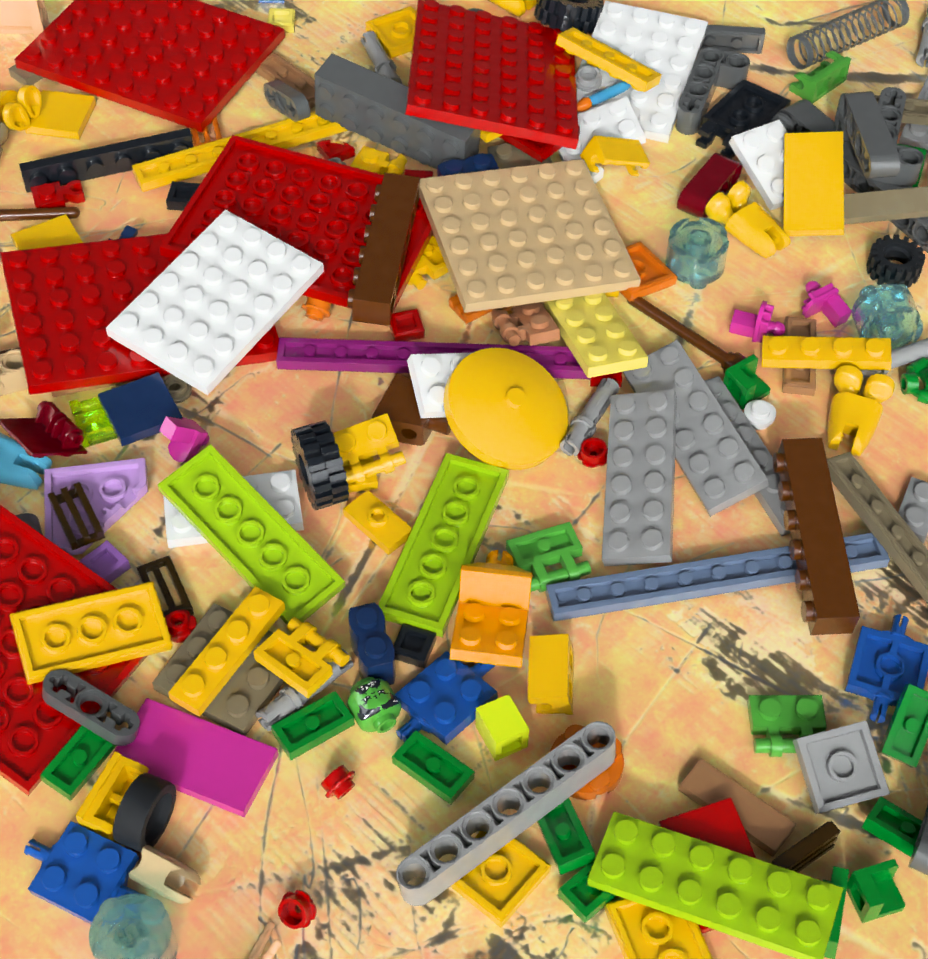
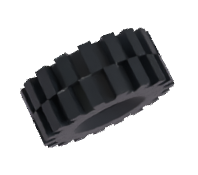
(569, 13)
(320, 465)

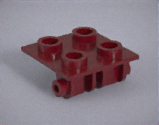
(46, 434)

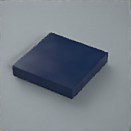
(138, 408)

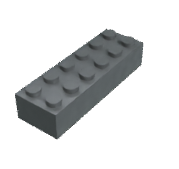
(377, 108)

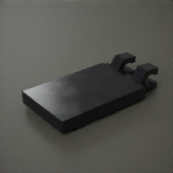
(739, 111)

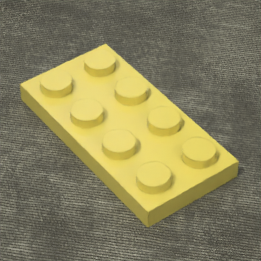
(596, 335)

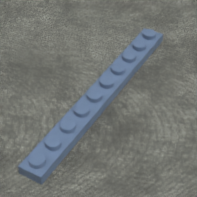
(695, 579)

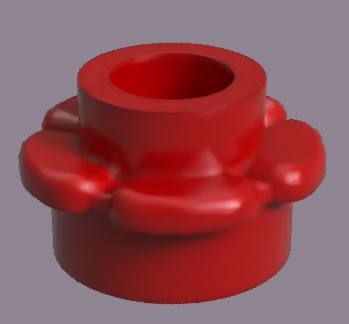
(592, 447)
(180, 632)
(338, 782)
(290, 913)

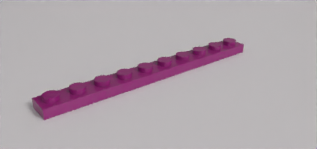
(393, 355)

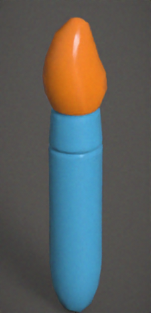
(601, 96)

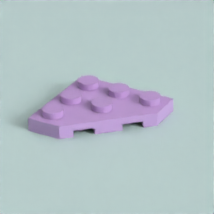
(109, 488)

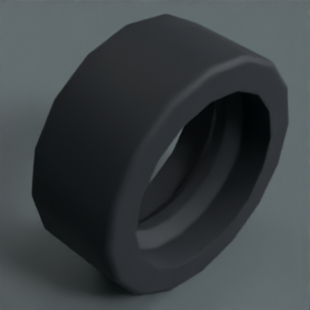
(144, 812)

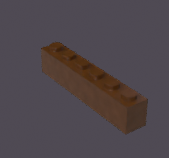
(385, 250)
(816, 537)

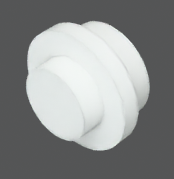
(760, 414)

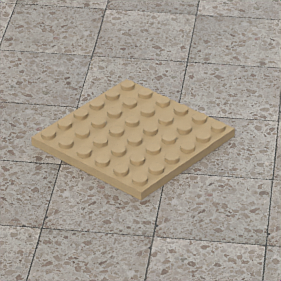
(526, 235)

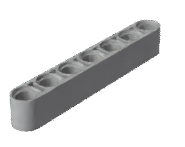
(504, 828)

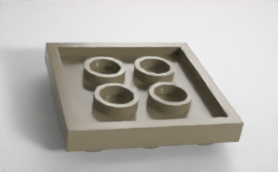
(243, 694)

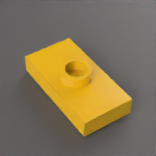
(377, 522)

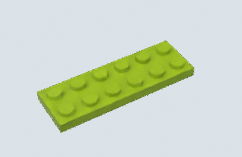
(251, 534)
(441, 541)
(716, 887)

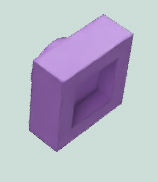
(106, 562)

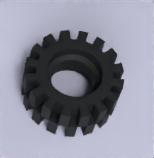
(899, 250)

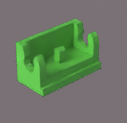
(822, 79)

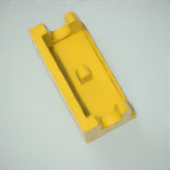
(616, 152)
(551, 673)
(103, 800)

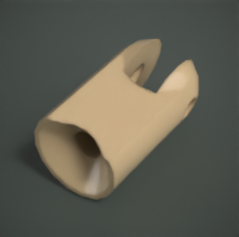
(163, 874)

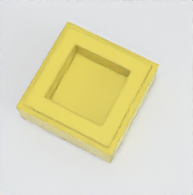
(283, 18)

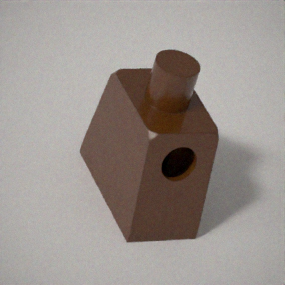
(404, 414)

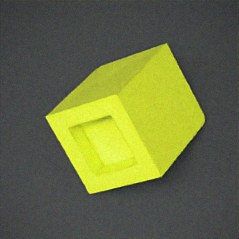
(502, 727)

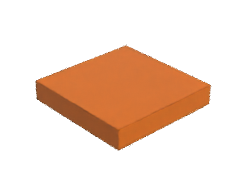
(652, 271)

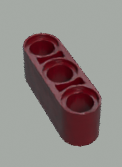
(715, 176)

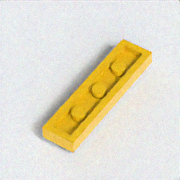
(610, 60)
(826, 352)
(226, 651)

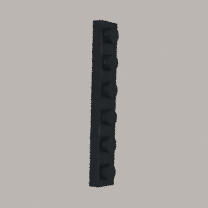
(103, 160)

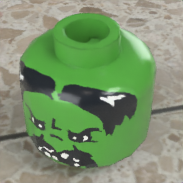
(374, 705)

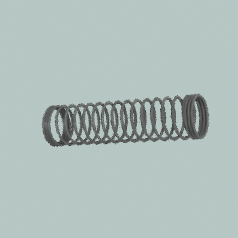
(810, 56)

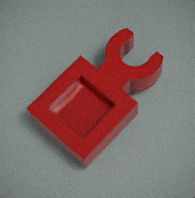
(53, 195)

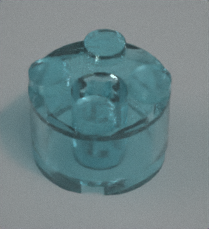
(697, 251)
(887, 313)
(135, 920)

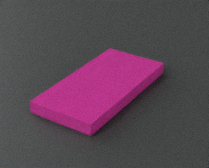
(200, 757)

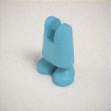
(18, 467)

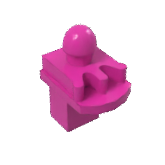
(825, 300)
(756, 325)
(184, 437)

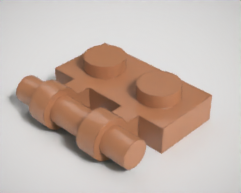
(527, 323)

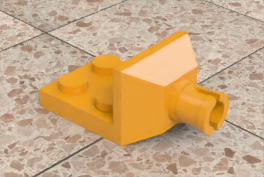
(492, 612)

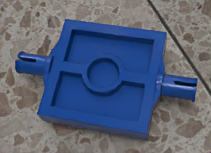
(885, 664)
(444, 698)
(81, 871)

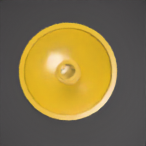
(505, 408)

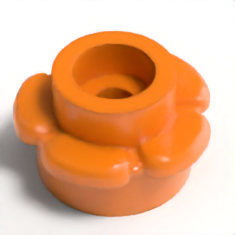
(316, 309)

